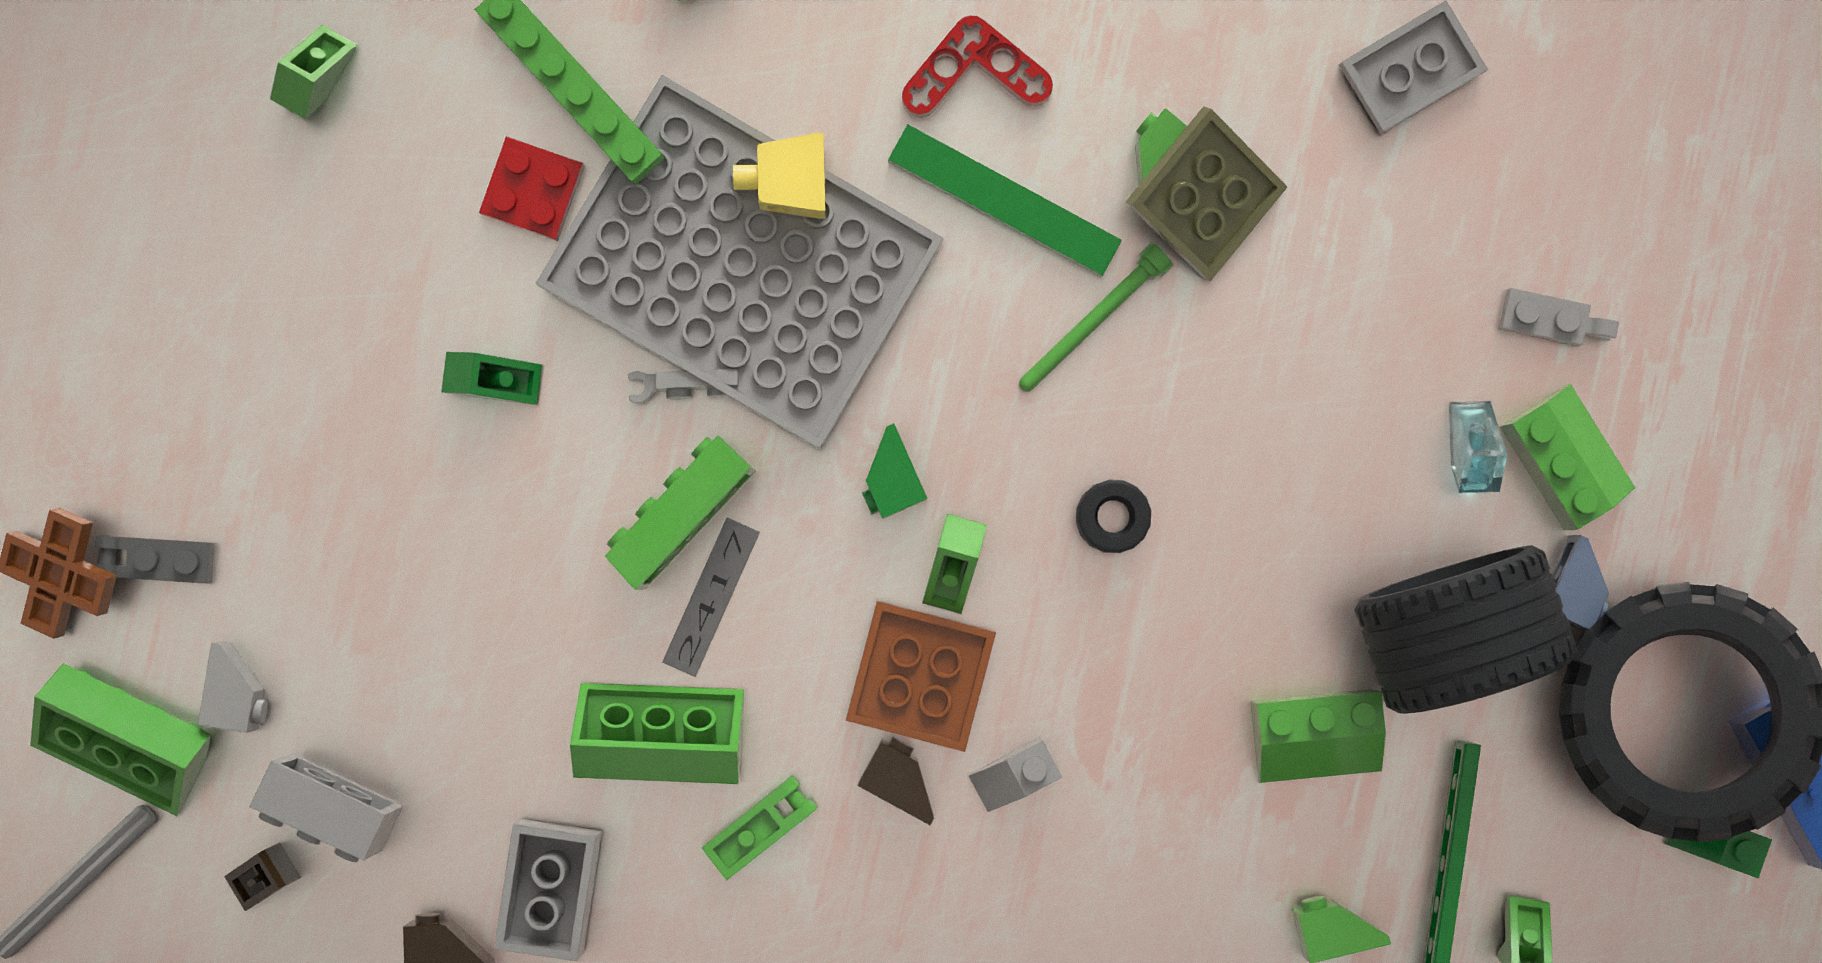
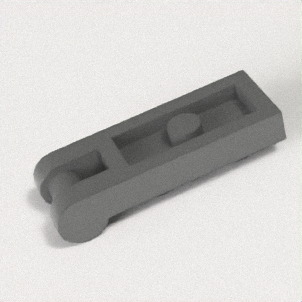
(157, 559)

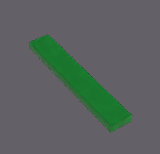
(1004, 200)
(1452, 852)

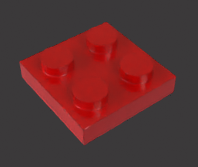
(531, 188)

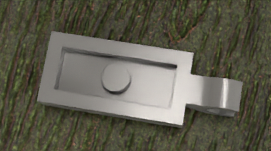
(1553, 318)
(680, 383)

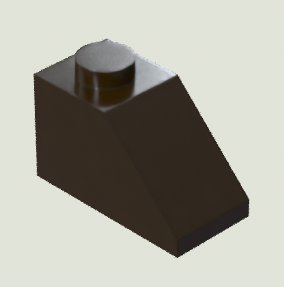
(898, 779)
(440, 941)

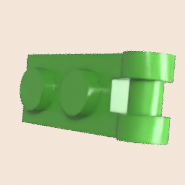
(757, 829)

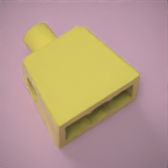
(787, 176)

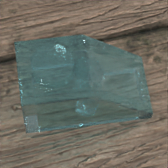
(1476, 447)

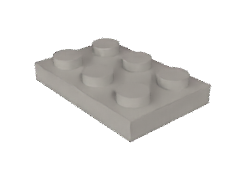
(1413, 67)

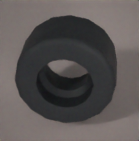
(1133, 500)

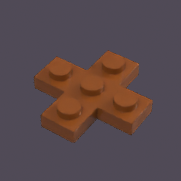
(57, 573)

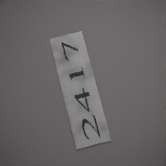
(711, 597)

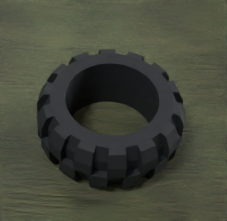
(1766, 641)

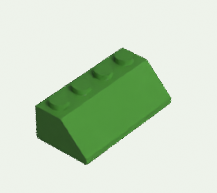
(678, 513)
(657, 733)
(118, 738)

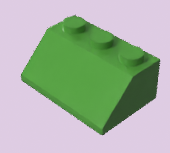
(1568, 459)
(1319, 735)

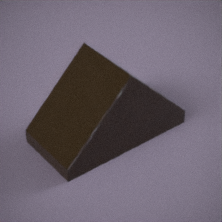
(262, 876)

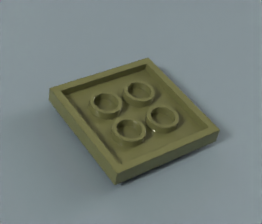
(1206, 193)

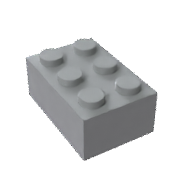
(325, 808)
(548, 890)

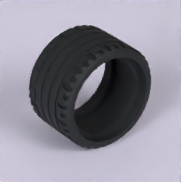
(1466, 630)

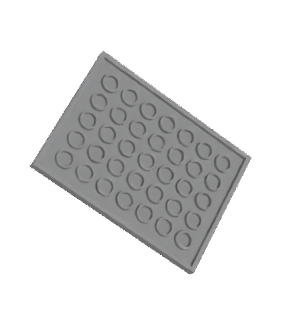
(737, 286)

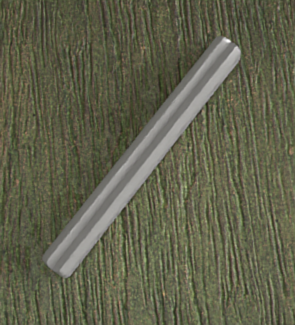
(75, 880)

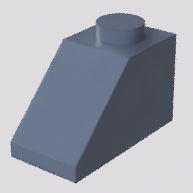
(1580, 583)

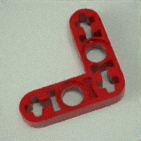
(981, 56)

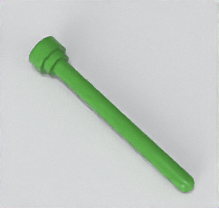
(1150, 265)

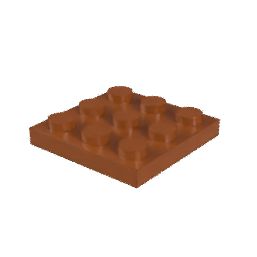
(920, 676)

